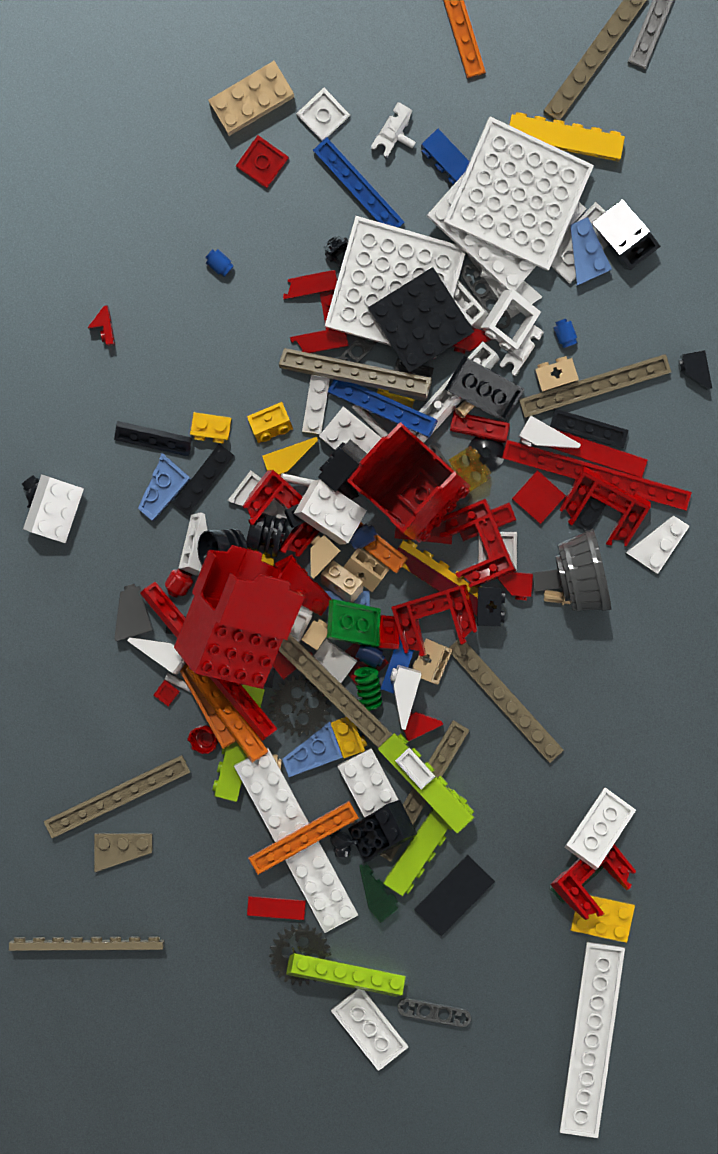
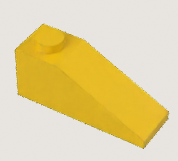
(286, 458)

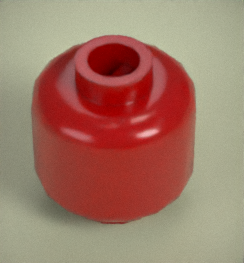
(178, 583)

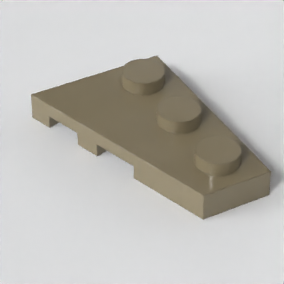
(118, 848)

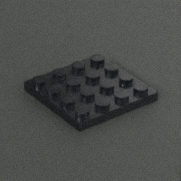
(420, 320)

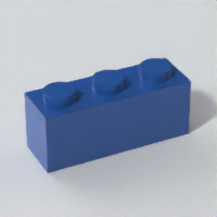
(446, 155)

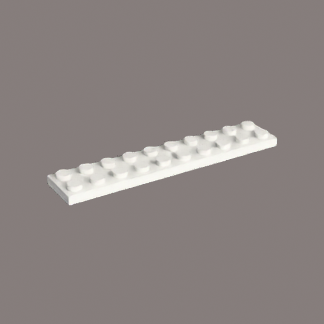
(282, 817)
(592, 1039)

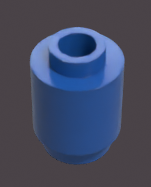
(219, 262)
(565, 333)

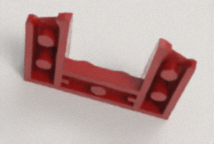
(323, 284)
(275, 487)
(631, 506)
(499, 559)
(408, 613)
(570, 882)

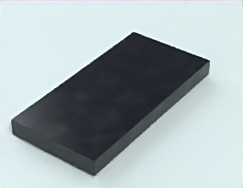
(484, 389)
(454, 895)

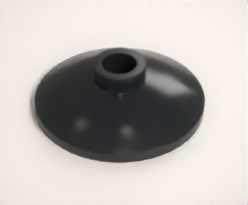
(496, 450)

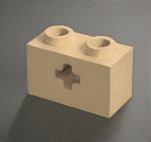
(548, 382)
(366, 568)
(341, 582)
(316, 634)
(439, 655)

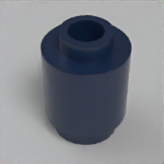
(363, 536)
(370, 656)

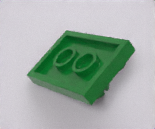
(353, 623)

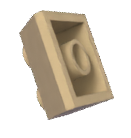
(321, 554)

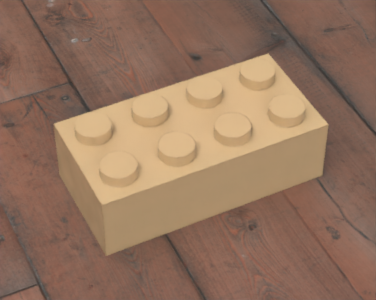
(251, 98)

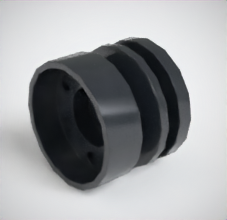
(266, 534)
(220, 541)

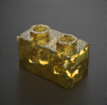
(466, 471)

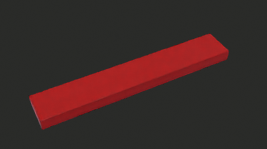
(605, 456)

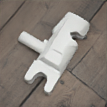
(394, 129)
(519, 356)

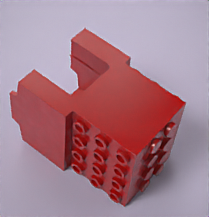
(409, 483)
(237, 617)

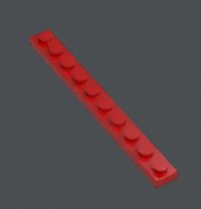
(572, 467)
(233, 691)

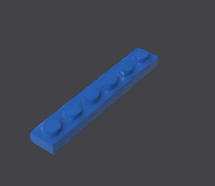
(357, 184)
(383, 407)

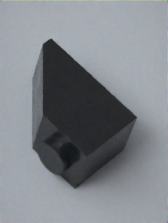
(696, 368)

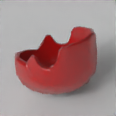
(202, 739)

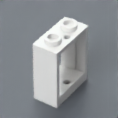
(521, 304)

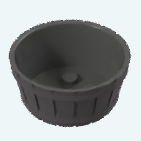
(583, 573)

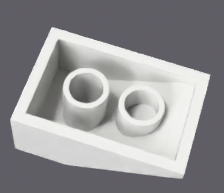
(405, 686)

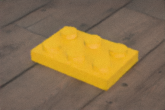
(612, 925)

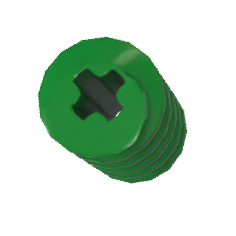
(368, 687)

